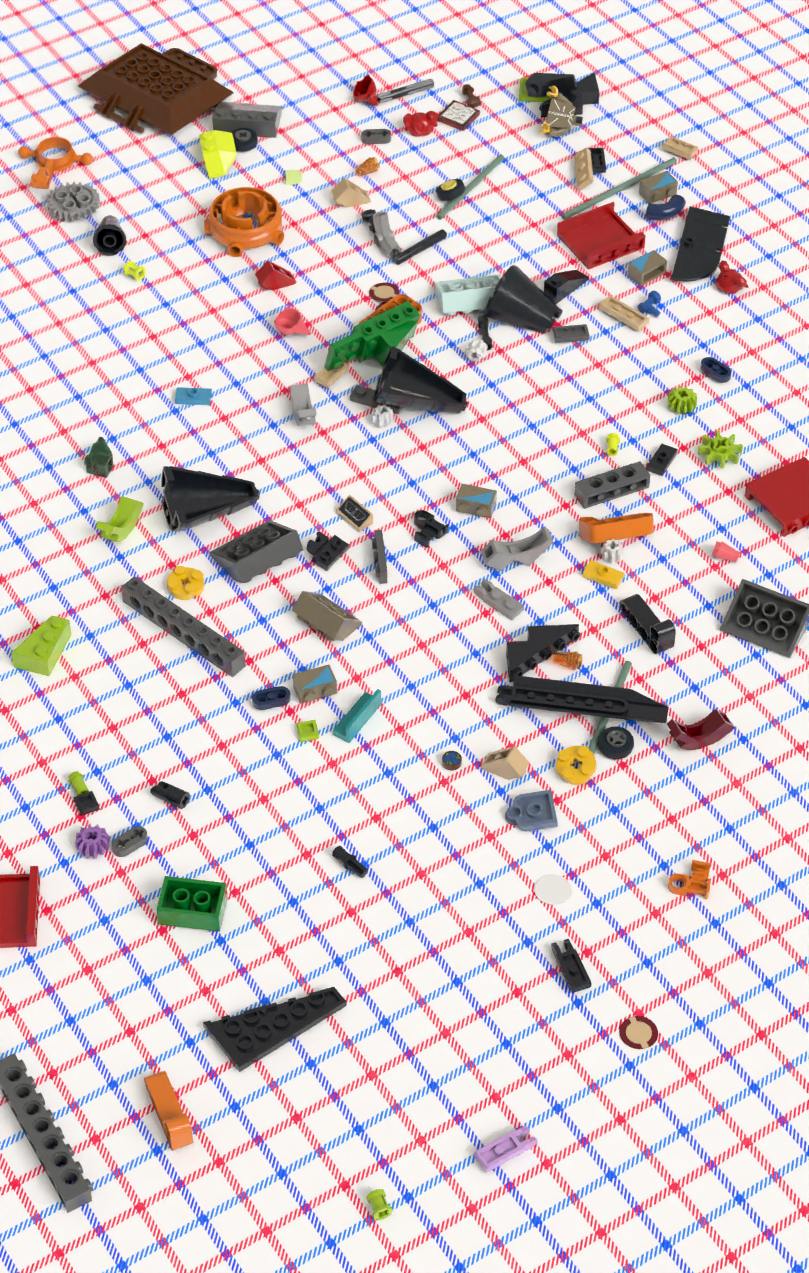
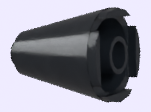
(109, 236)

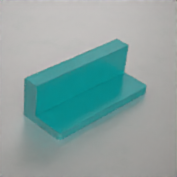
(358, 716)

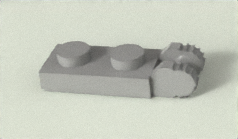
(499, 600)

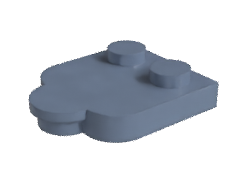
(532, 811)

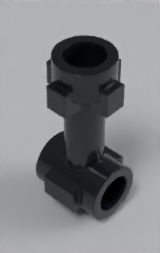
(367, 216)

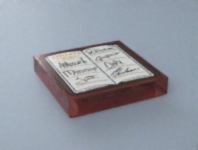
(458, 115)

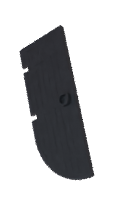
(698, 245)

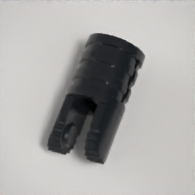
(171, 794)

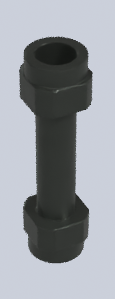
(483, 324)

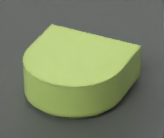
(293, 177)

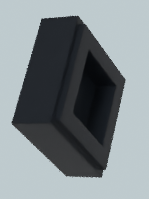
(86, 803)

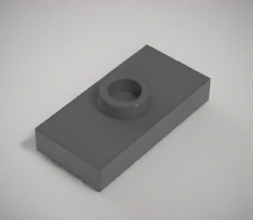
(571, 333)

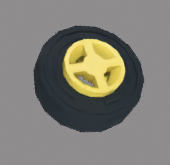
(450, 189)

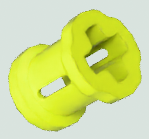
(130, 264)

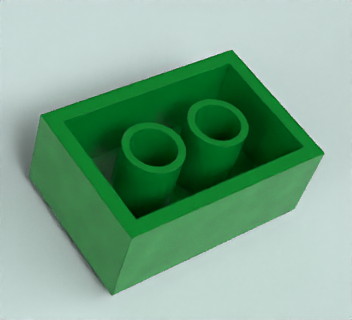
(192, 903)

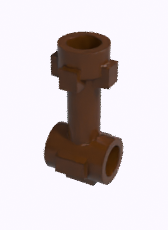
(473, 101)

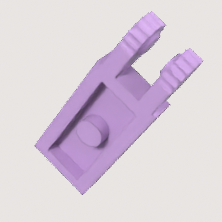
(504, 1149)

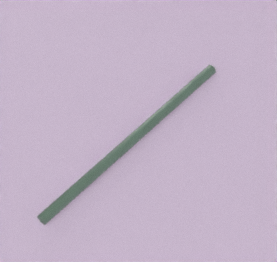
(619, 188)

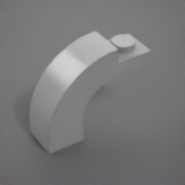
(301, 405)

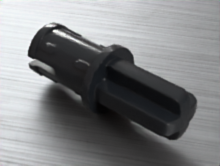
(349, 861)

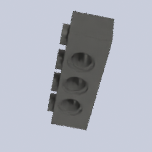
(612, 484)

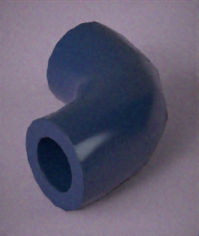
(667, 210)

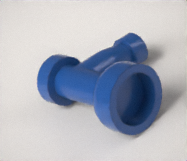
(653, 298)

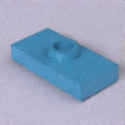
(193, 396)

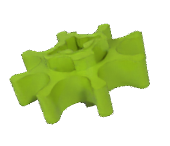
(720, 449)

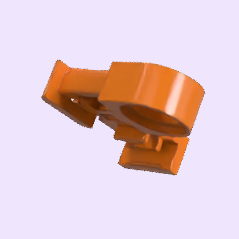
(697, 884)

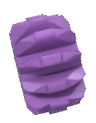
(92, 841)

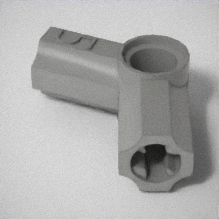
(384, 235)

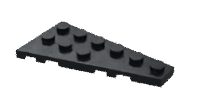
(266, 1028)

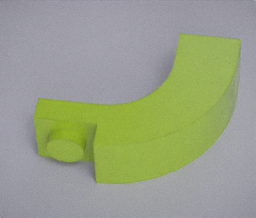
(123, 520)

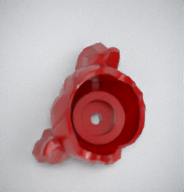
(366, 91)
(420, 123)
(733, 282)

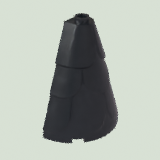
(414, 385)
(202, 497)

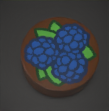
(451, 760)

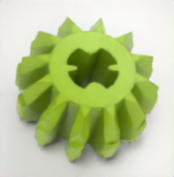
(682, 400)

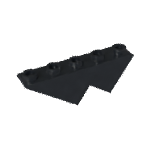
(585, 94)
(540, 646)

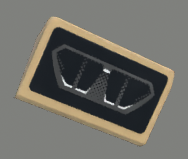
(355, 513)

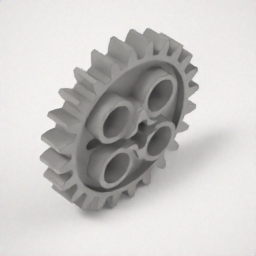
(64, 200)

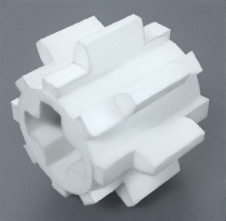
(476, 350)
(382, 416)
(612, 551)

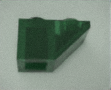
(100, 459)

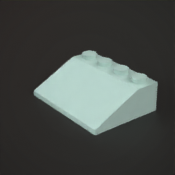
(465, 293)

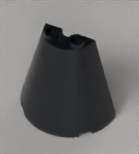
(521, 303)

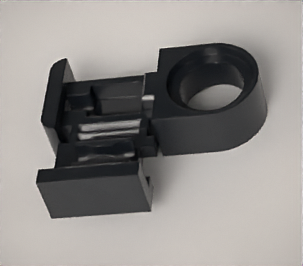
(429, 528)

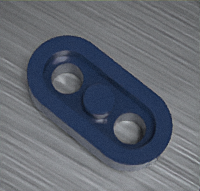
(715, 369)
(269, 698)

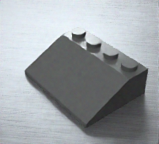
(257, 117)
(257, 551)
(766, 618)

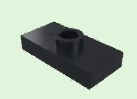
(598, 160)
(662, 459)

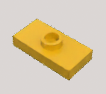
(603, 574)

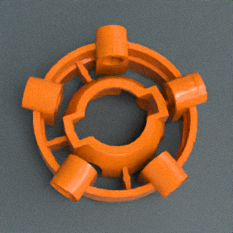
(239, 232)

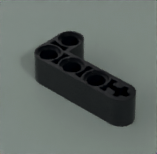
(656, 634)

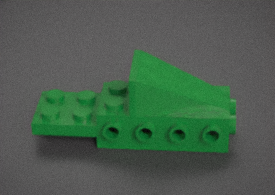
(375, 337)

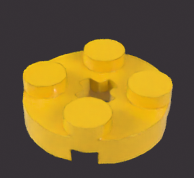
(185, 574)
(576, 754)

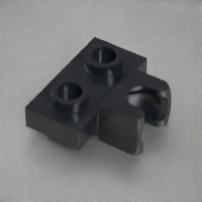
(326, 551)

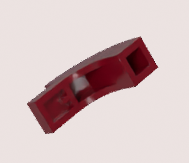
(702, 733)

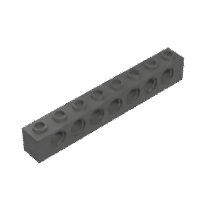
(183, 626)
(73, 1194)

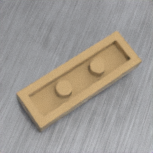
(583, 168)
(624, 313)

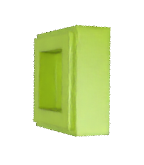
(307, 730)

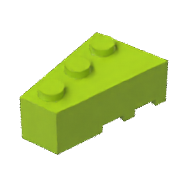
(43, 647)

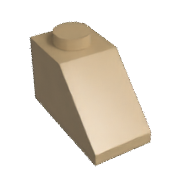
(349, 194)
(506, 763)

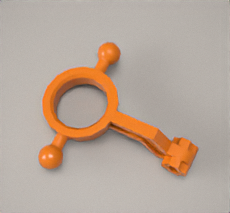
(48, 166)

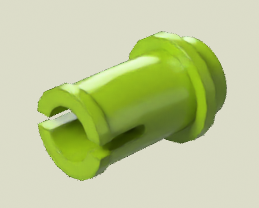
(78, 783)

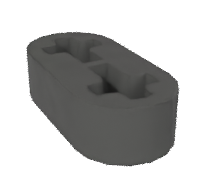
(376, 136)
(129, 841)

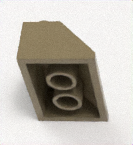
(325, 616)

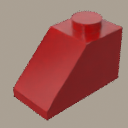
(274, 276)

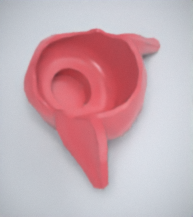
(290, 322)

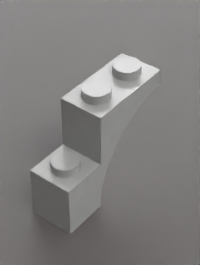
(527, 550)

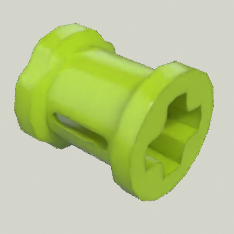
(379, 1204)

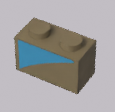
(658, 187)
(647, 268)
(476, 500)
(314, 683)

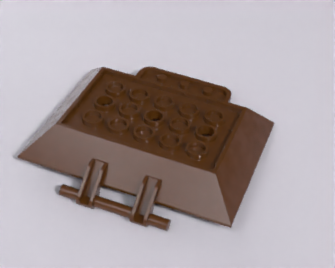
(156, 88)

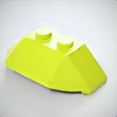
(218, 152)

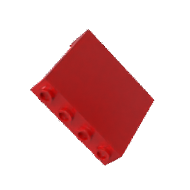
(599, 236)
(784, 495)
(19, 909)

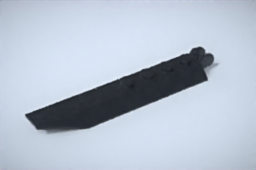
(581, 699)

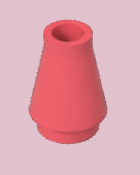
(725, 552)

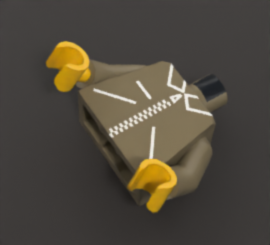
(560, 115)

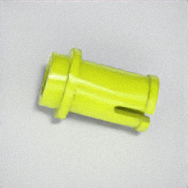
(612, 444)

